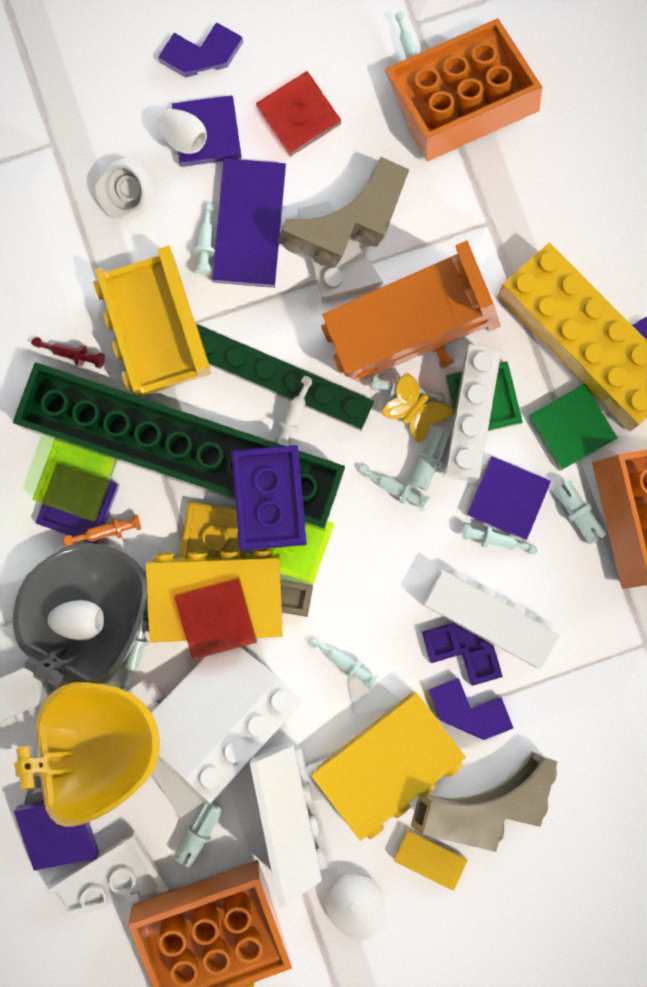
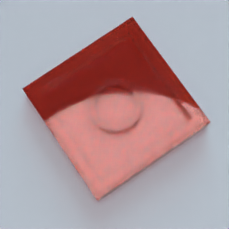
(298, 113)
(215, 618)

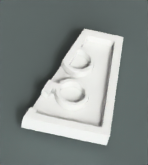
(352, 272)
(116, 875)

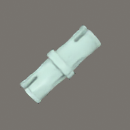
(579, 512)

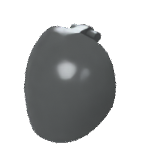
(87, 574)

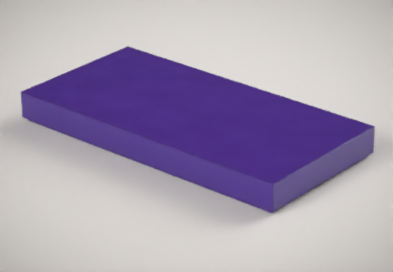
(249, 223)

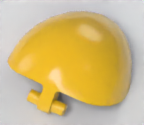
(91, 751)

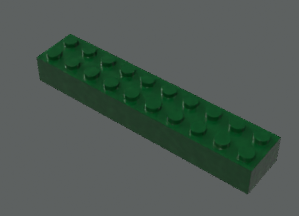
(157, 437)

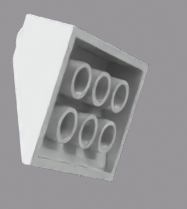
(220, 719)
(287, 821)

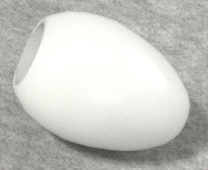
(182, 131)
(76, 620)

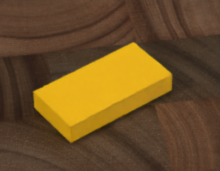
(430, 859)

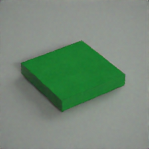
(505, 406)
(572, 427)

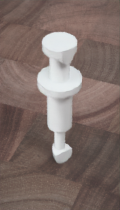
(293, 414)

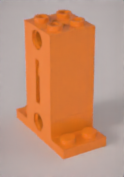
(410, 316)

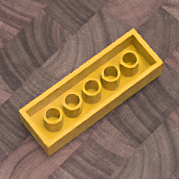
(582, 332)

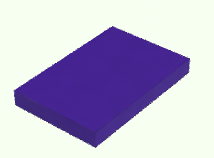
(269, 498)

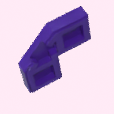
(189, 58)
(477, 654)
(480, 721)

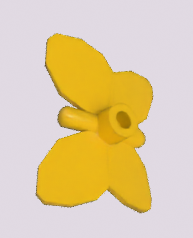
(413, 410)

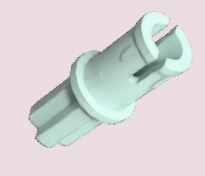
(430, 458)
(198, 834)

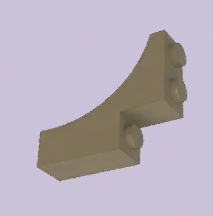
(363, 219)
(481, 817)

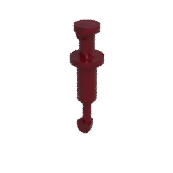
(79, 355)

